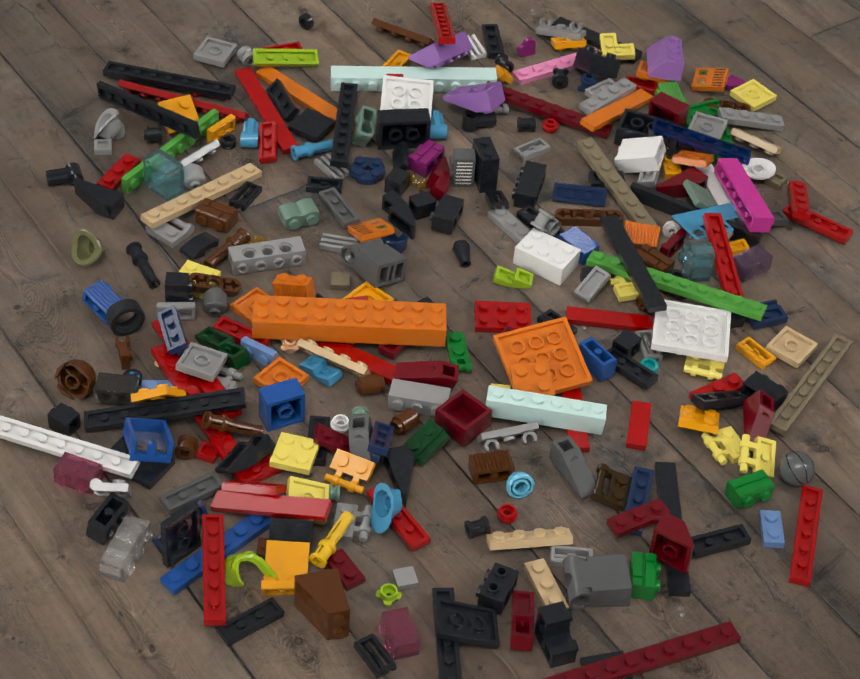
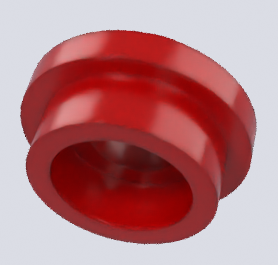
(550, 126)
(507, 513)

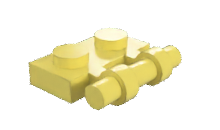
(623, 289)
(704, 367)
(728, 442)
(763, 455)

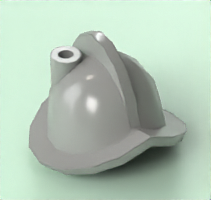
(109, 125)

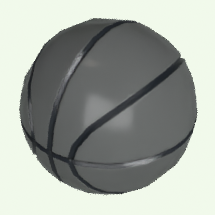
(796, 468)

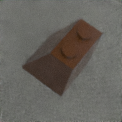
(323, 602)

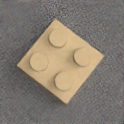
(791, 347)

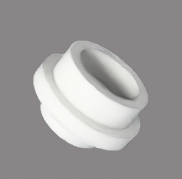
(668, 226)
(340, 423)

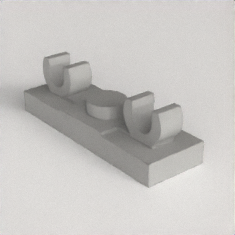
(560, 30)
(508, 435)

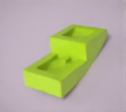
(517, 279)

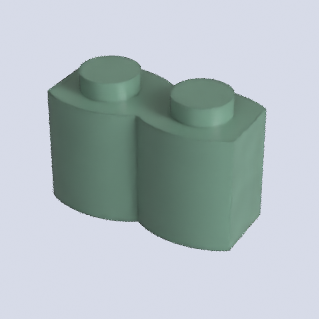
(364, 126)
(298, 214)

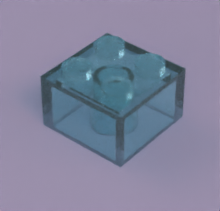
(163, 174)

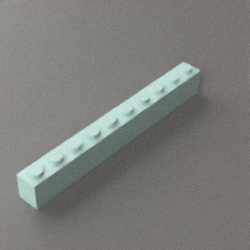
(445, 78)

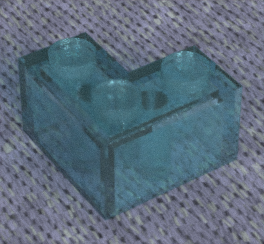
(697, 261)

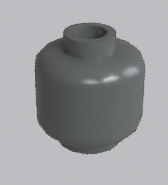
(214, 301)

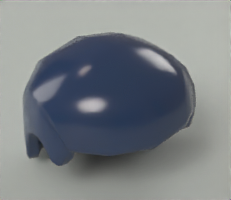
(396, 242)

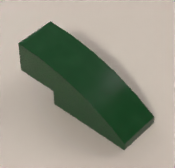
(214, 339)

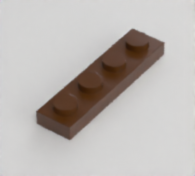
(396, 31)

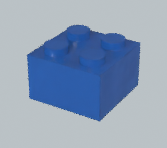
(281, 404)

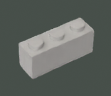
(417, 396)

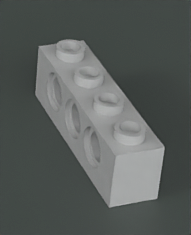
(266, 255)

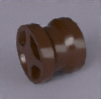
(186, 447)

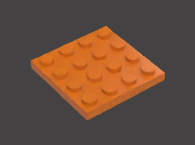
(548, 342)

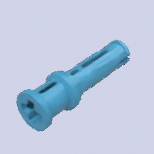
(310, 149)

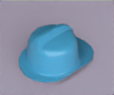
(385, 506)

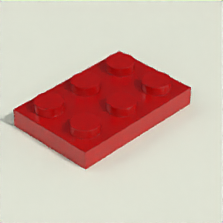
(495, 315)

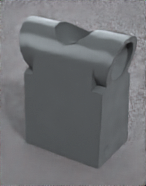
(375, 262)
(597, 581)

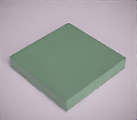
(700, 196)

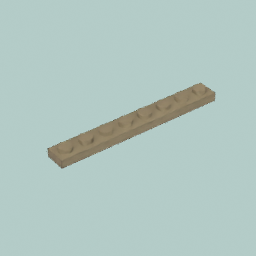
(614, 182)
(810, 384)

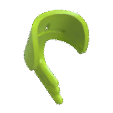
(232, 567)

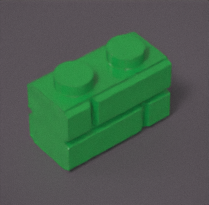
(749, 489)
(643, 575)

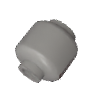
(193, 176)

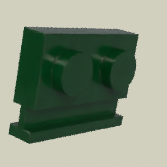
(427, 441)

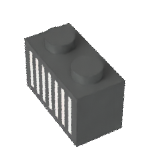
(463, 167)

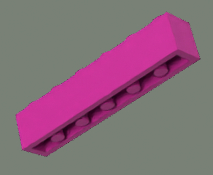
(744, 195)

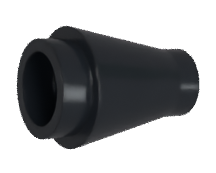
(462, 252)

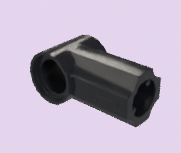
(474, 120)
(64, 175)

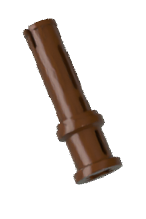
(212, 261)
(223, 423)

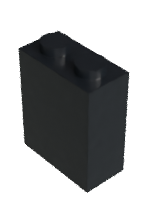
(486, 164)

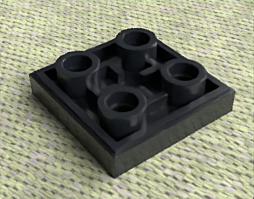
(311, 125)

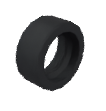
(127, 327)

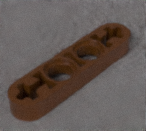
(564, 214)

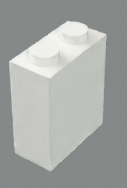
(640, 154)

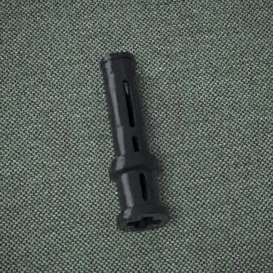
(140, 259)

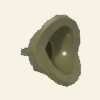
(86, 247)

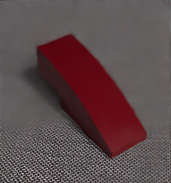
(439, 179)
(522, 621)

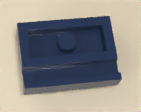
(773, 316)

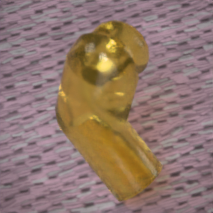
(416, 181)

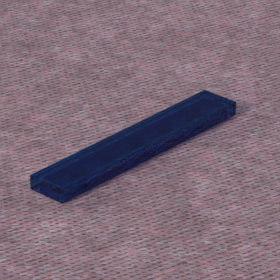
(700, 141)

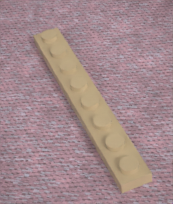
(191, 199)

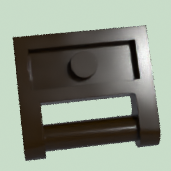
(617, 488)

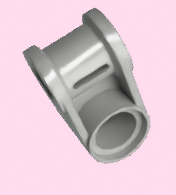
(546, 222)

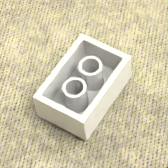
(546, 256)

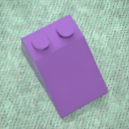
(477, 97)

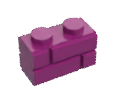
(425, 158)

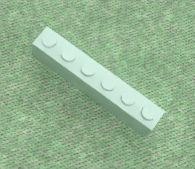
(546, 409)

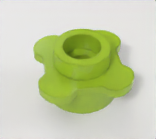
(388, 594)

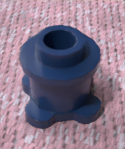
(587, 80)

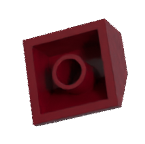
(672, 543)

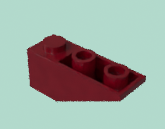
(674, 186)
(428, 372)
(758, 414)

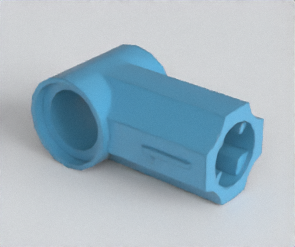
(438, 128)
(250, 135)

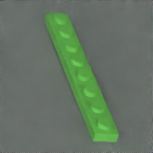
(174, 148)

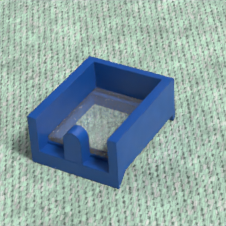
(148, 440)

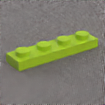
(285, 57)

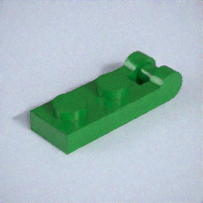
(458, 351)

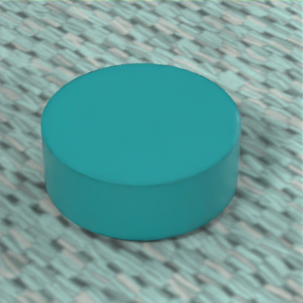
(650, 363)

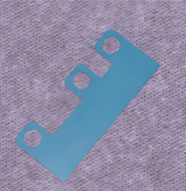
(693, 219)

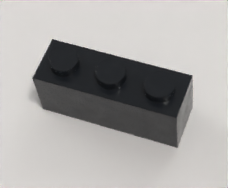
(529, 184)

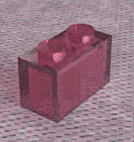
(77, 472)
(399, 633)

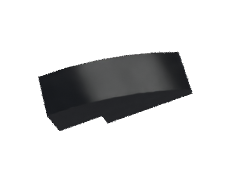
(399, 213)
(246, 454)

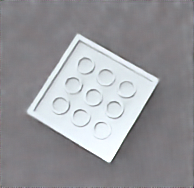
(692, 331)

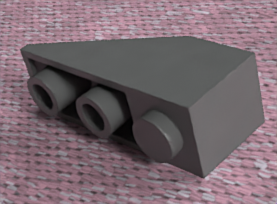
(359, 433)
(572, 465)

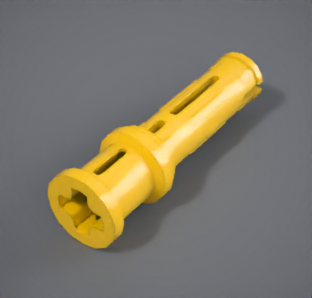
(328, 545)

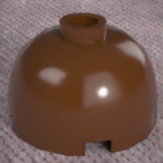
(75, 379)

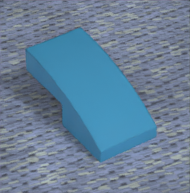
(319, 370)

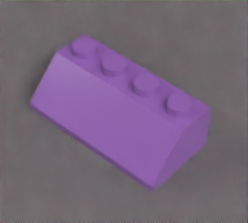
(442, 54)
(665, 59)

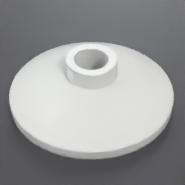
(759, 168)

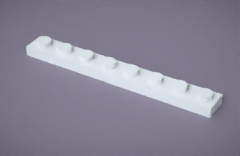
(57, 444)

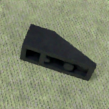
(100, 199)
(400, 469)

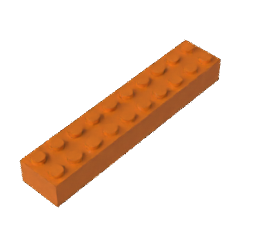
(349, 320)

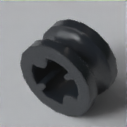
(228, 141)

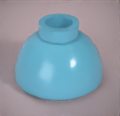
(519, 485)

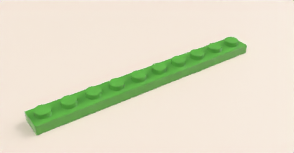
(684, 287)

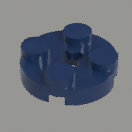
(375, 167)

